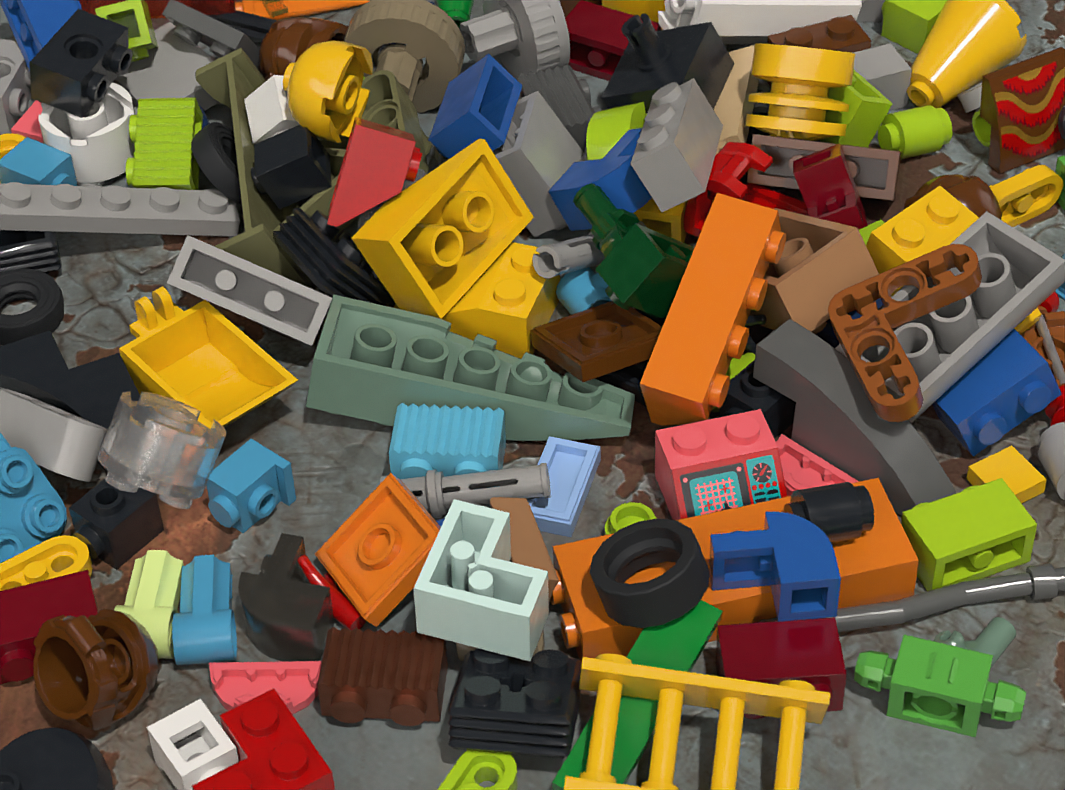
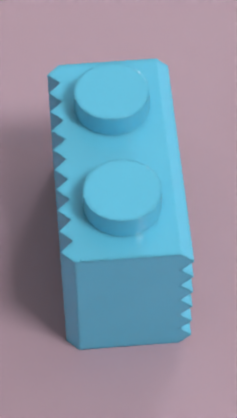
(446, 440)

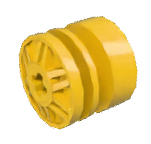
(799, 90)

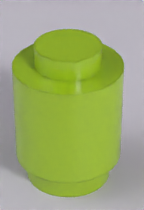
(915, 131)

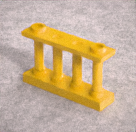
(616, 676)

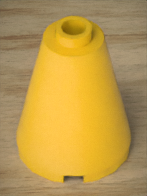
(963, 47)

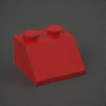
(372, 169)

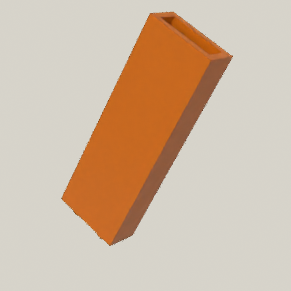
(871, 569)

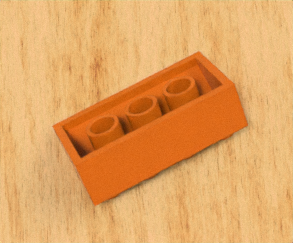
(711, 311)

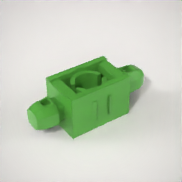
(939, 685)

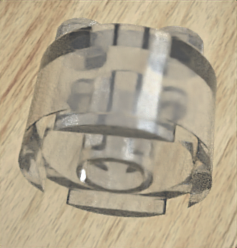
(160, 448)

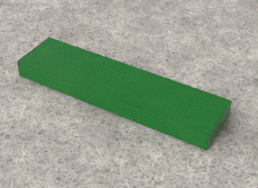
(665, 646)

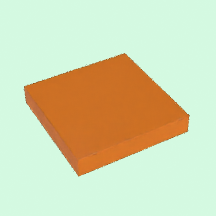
(380, 549)

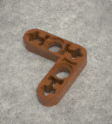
(876, 325)

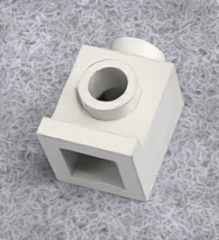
(196, 756)

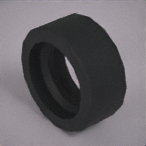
(662, 597)

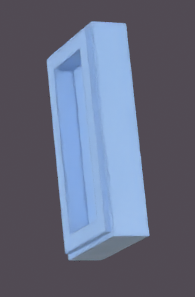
(570, 474)

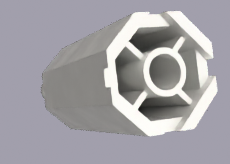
(754, 19)

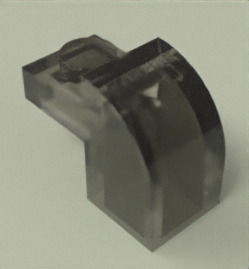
(282, 611)

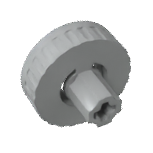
(522, 33)

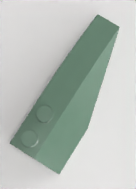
(390, 356)

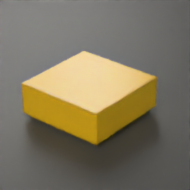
(1013, 468)

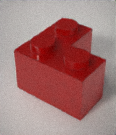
(270, 750)

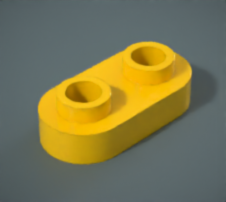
(1027, 194)
(46, 561)

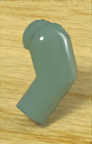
(992, 640)

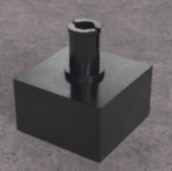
(667, 57)

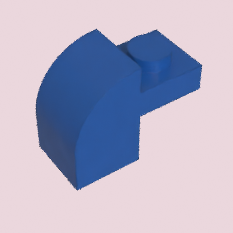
(611, 174)
(787, 556)

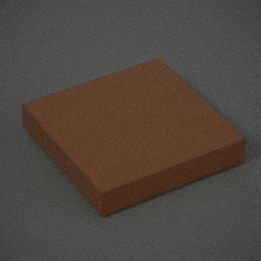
(597, 340)

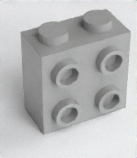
(535, 158)

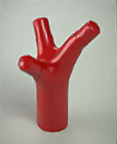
(342, 608)

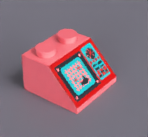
(718, 464)

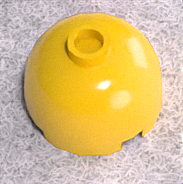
(327, 88)

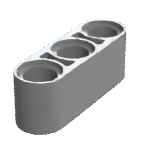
(51, 435)

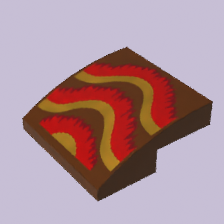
(1024, 110)

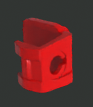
(726, 171)

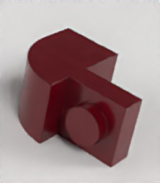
(829, 187)

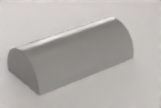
(952, 339)

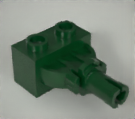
(639, 262)

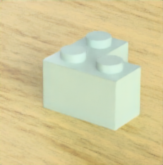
(474, 592)

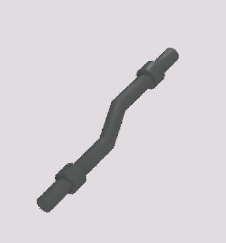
(1038, 582)

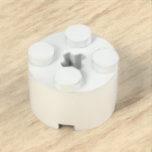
(97, 140)

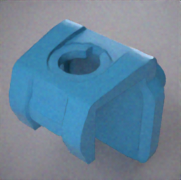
(28, 503)

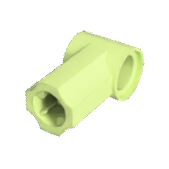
(155, 597)

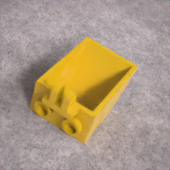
(200, 360)

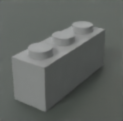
(677, 144)
(249, 290)

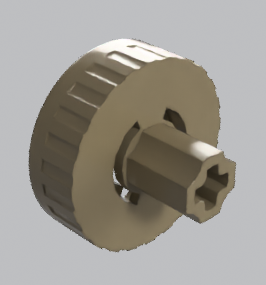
(427, 35)

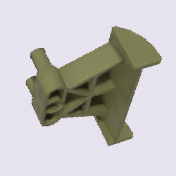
(234, 79)

